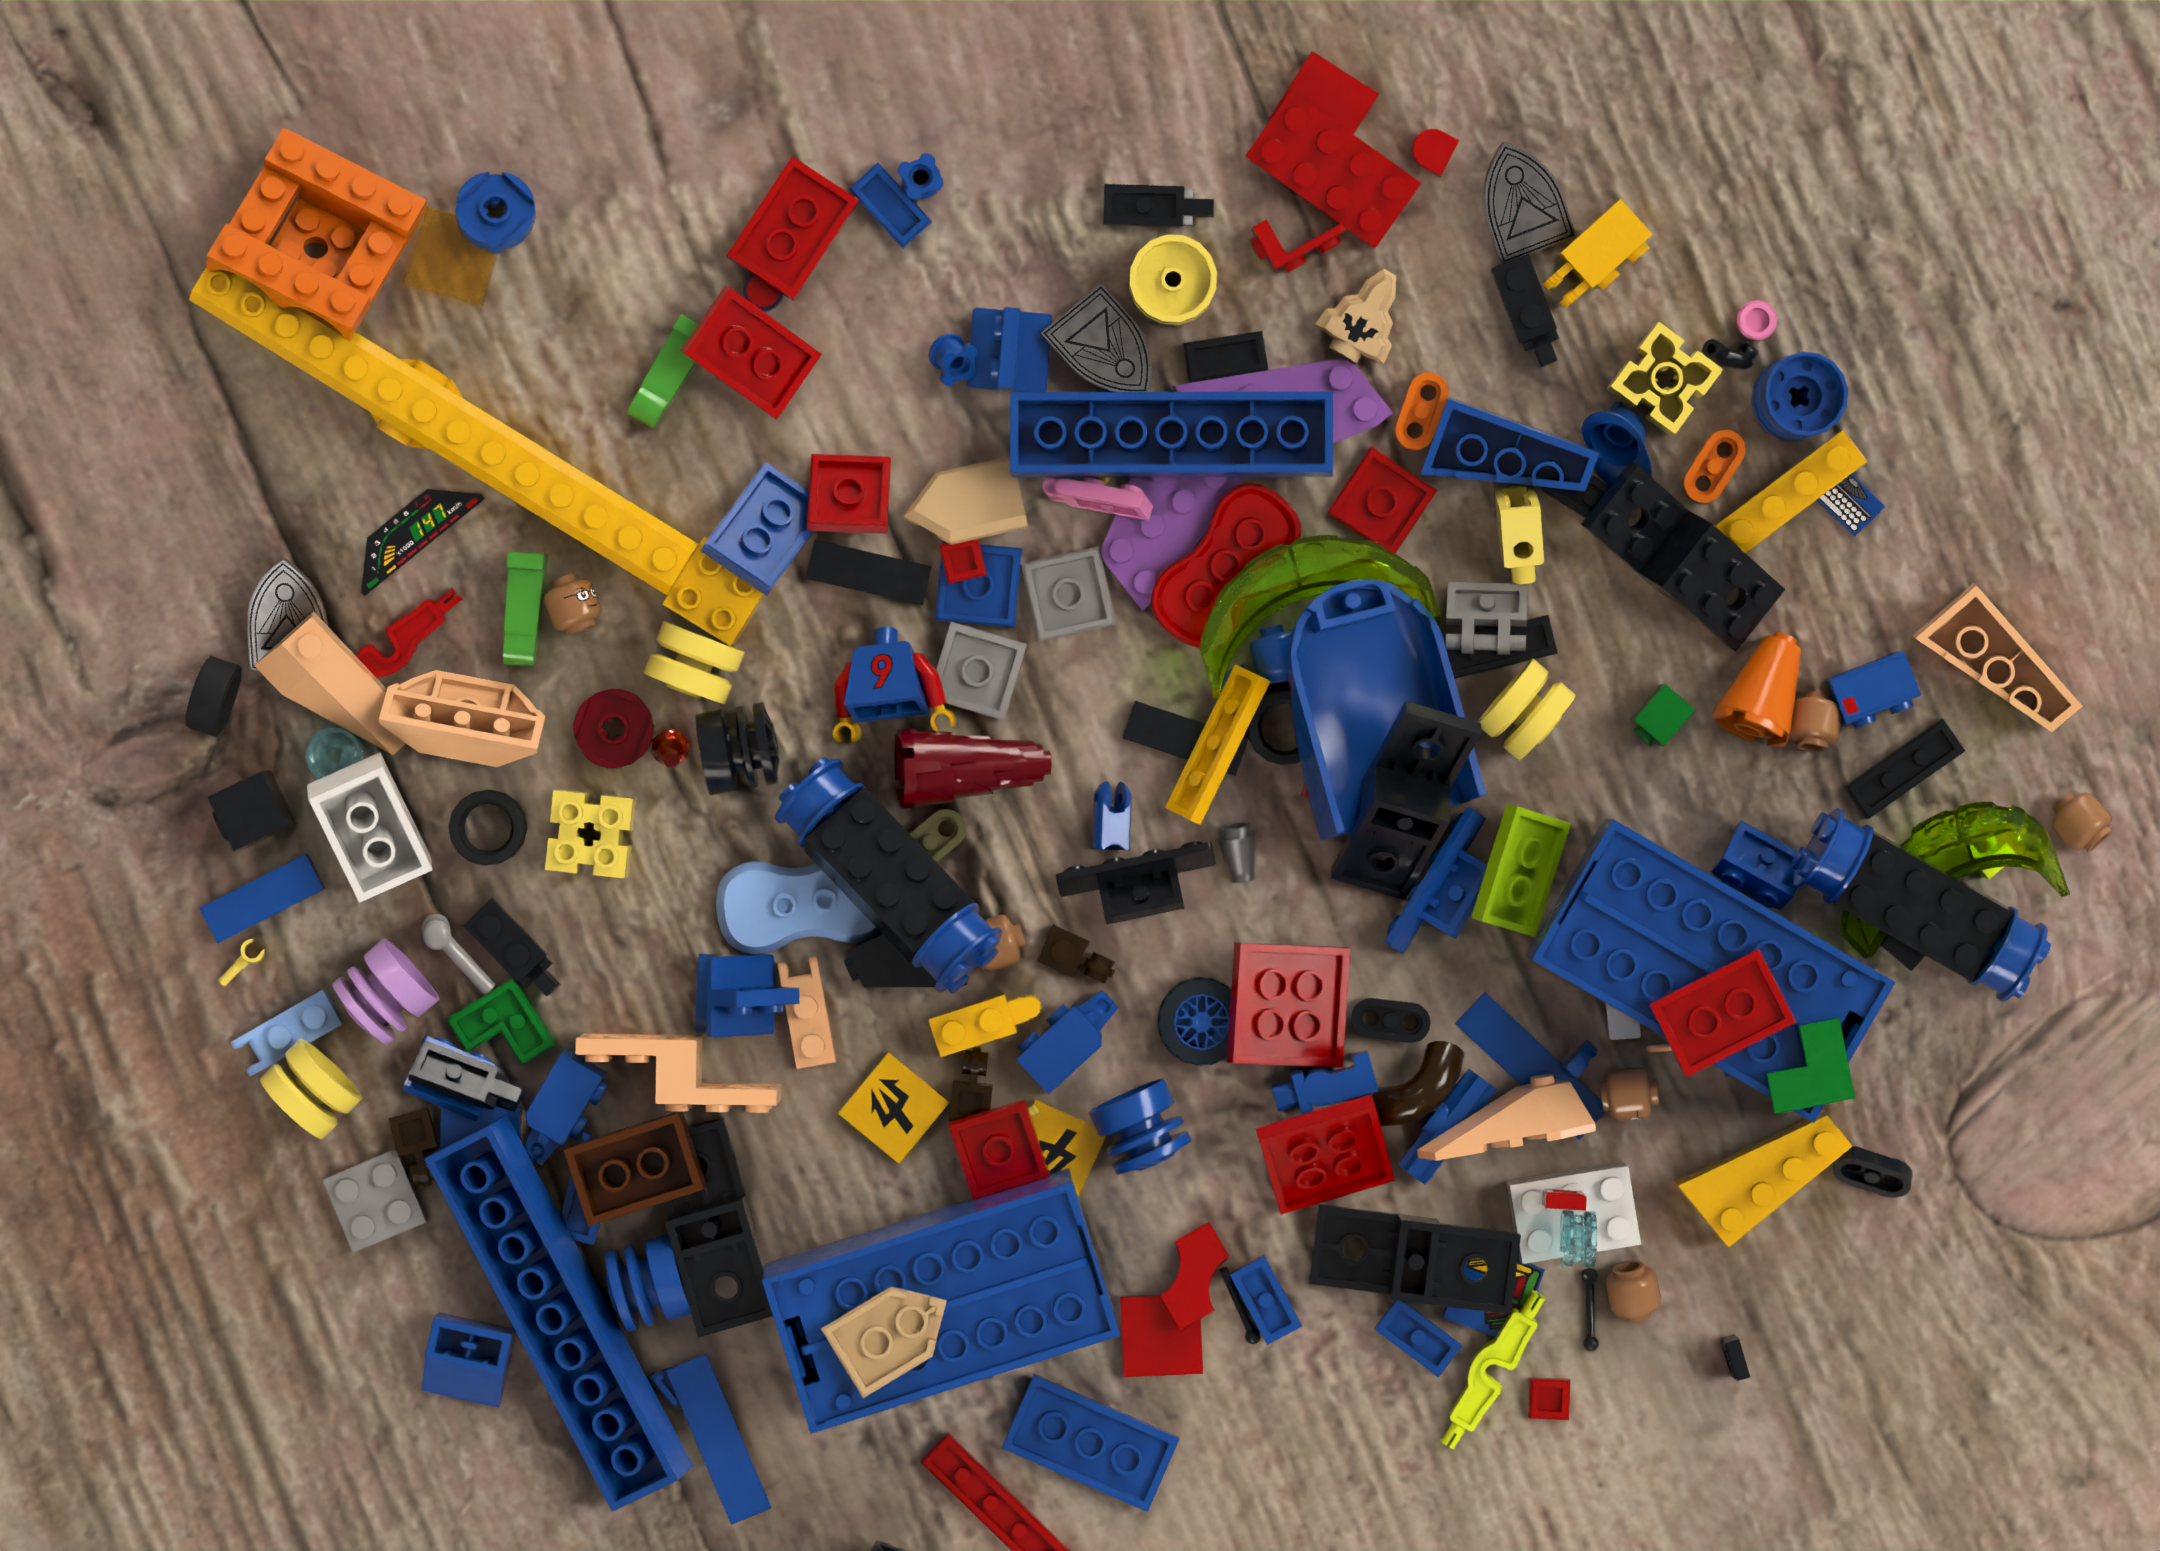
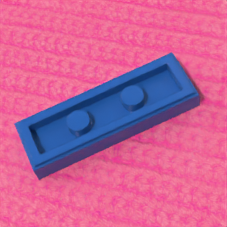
(262, 898)

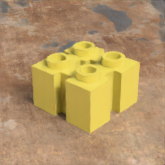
(1689, 376)
(609, 817)

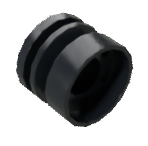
(737, 748)

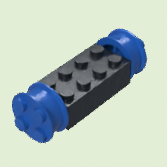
(888, 875)
(1920, 905)

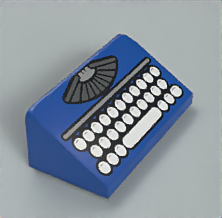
(1851, 504)

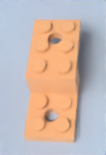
(678, 1071)

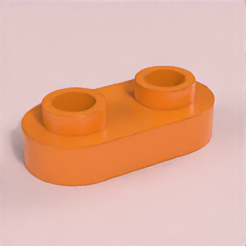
(1421, 411)
(1713, 467)

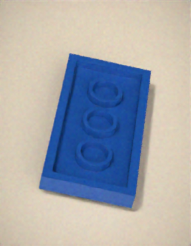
(1090, 1442)

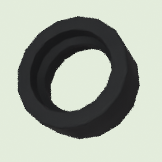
(213, 696)
(1255, 732)
(458, 820)

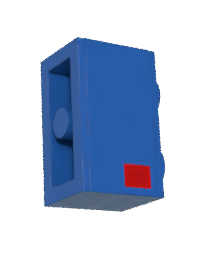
(1873, 688)

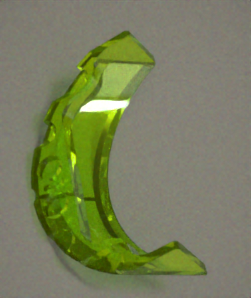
(1293, 574)
(1966, 842)

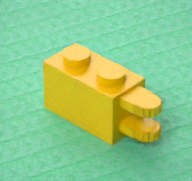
(1600, 250)
(981, 1022)

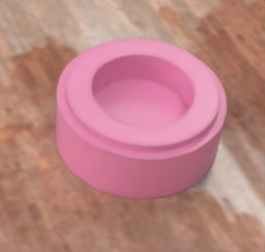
(1756, 320)

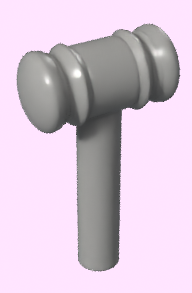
(437, 936)

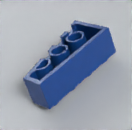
(1502, 450)

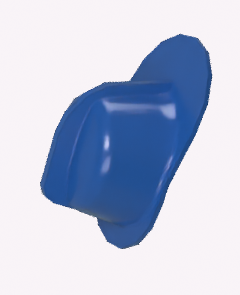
(1619, 438)

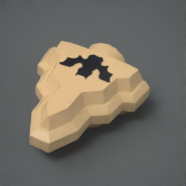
(1362, 320)

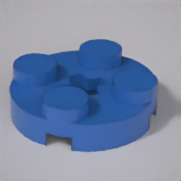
(495, 233)

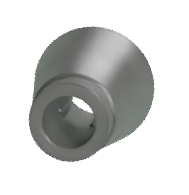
(1238, 850)

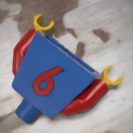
(887, 684)

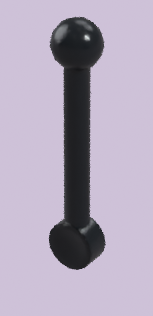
(1590, 1276)
(1252, 1335)

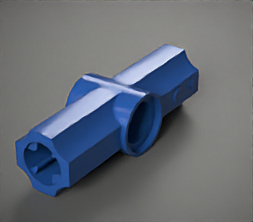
(1467, 1098)

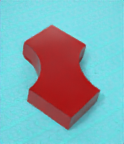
(1199, 1258)

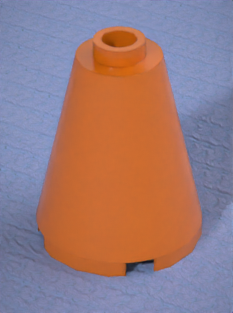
(1763, 693)

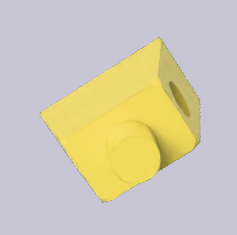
(1519, 531)

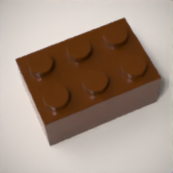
(635, 1168)

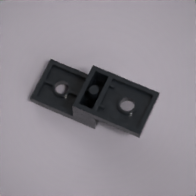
(1683, 556)
(1405, 800)
(715, 1238)
(1414, 1259)

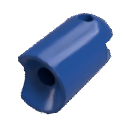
(1110, 821)

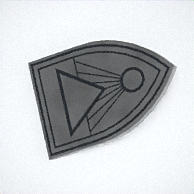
(1523, 204)
(1102, 344)
(278, 606)

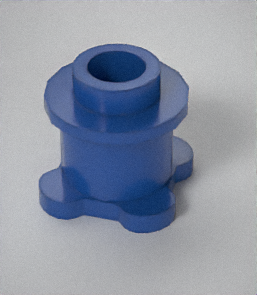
(924, 164)
(954, 358)

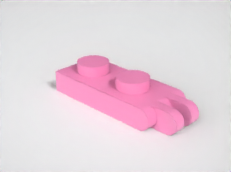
(1096, 496)

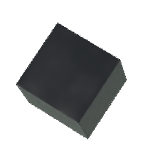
(251, 810)

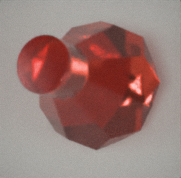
(670, 748)

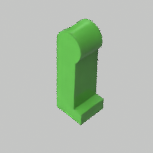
(664, 377)
(523, 607)

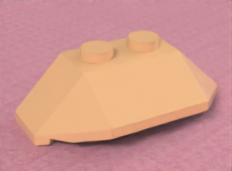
(463, 718)

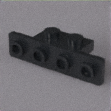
(1138, 884)

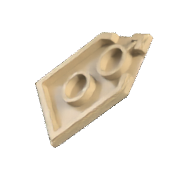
(970, 503)
(886, 1336)

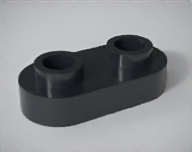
(1390, 1019)
(1873, 1172)

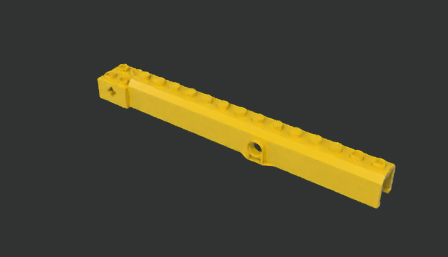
(430, 413)

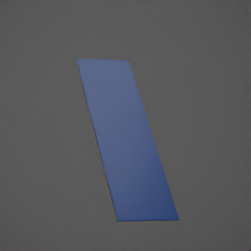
(1518, 1050)
(718, 1439)

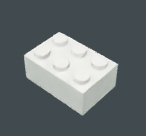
(369, 827)
(1607, 1194)

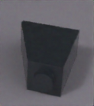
(882, 965)

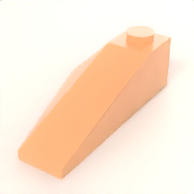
(329, 680)

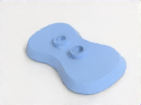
(773, 905)

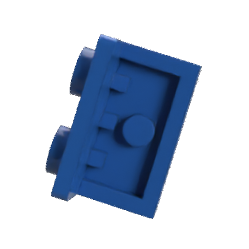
(1010, 350)
(743, 995)

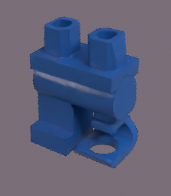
(1325, 1087)

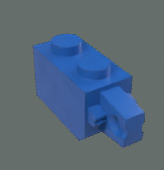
(1067, 1042)
(561, 1103)

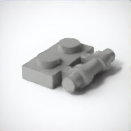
(1486, 605)

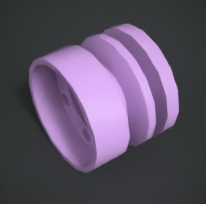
(385, 992)

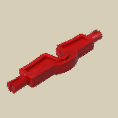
(407, 634)

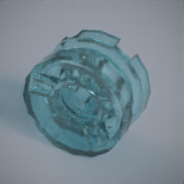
(323, 741)
(1578, 1238)

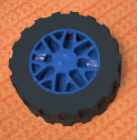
(1196, 1020)

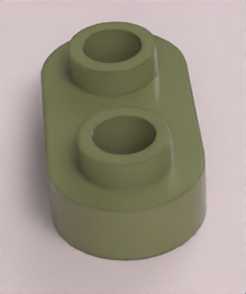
(929, 837)

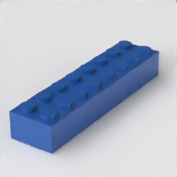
(1171, 434)

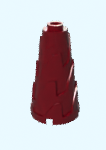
(949, 766)

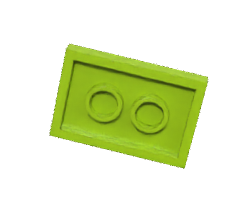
(1520, 870)

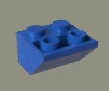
(467, 1359)

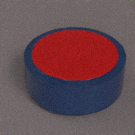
(761, 294)

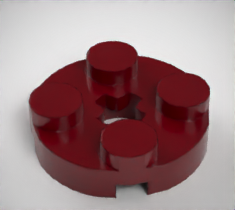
(593, 739)

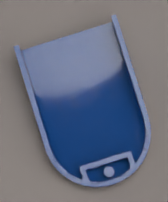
(1349, 674)

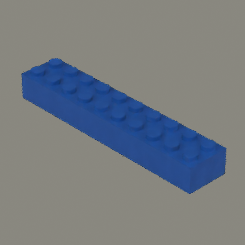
(559, 1313)

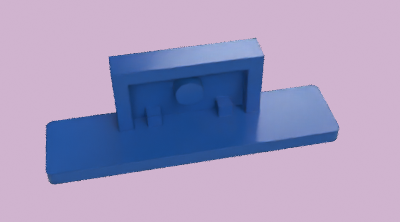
(1448, 888)

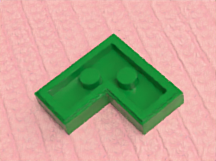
(503, 1011)
(1825, 1073)

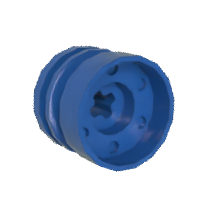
(1821, 397)
(1140, 1126)
(646, 1283)

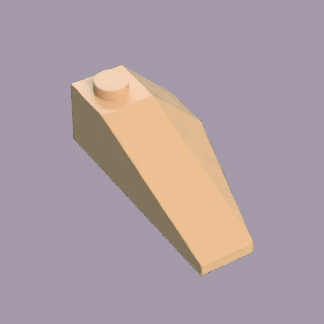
(1533, 1111)

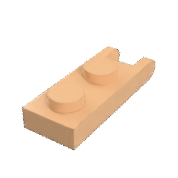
(808, 1019)

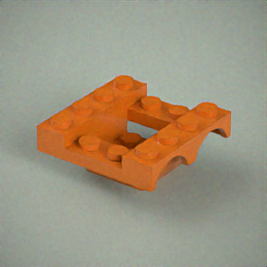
(340, 206)

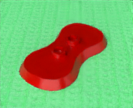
(1241, 528)

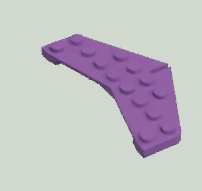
(1184, 505)

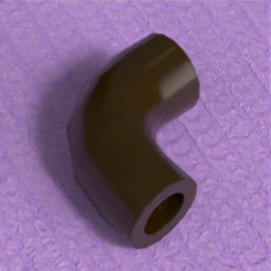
(1425, 1090)

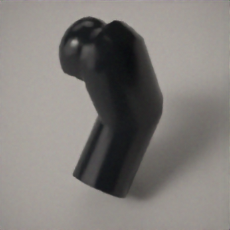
(1725, 357)

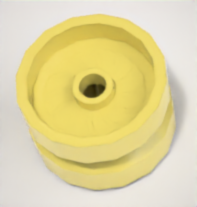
(1172, 304)
(693, 664)
(1531, 714)
(311, 1089)

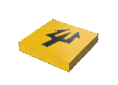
(893, 1107)
(1067, 1142)

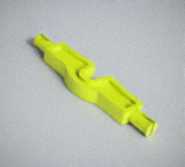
(1502, 1351)

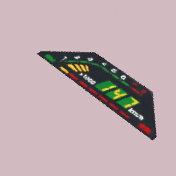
(412, 531)

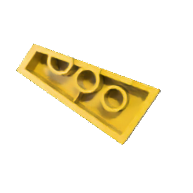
(1759, 1178)

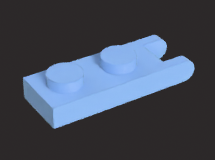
(276, 1036)

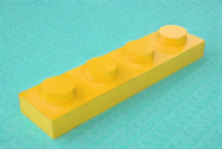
(1792, 492)
(1217, 744)

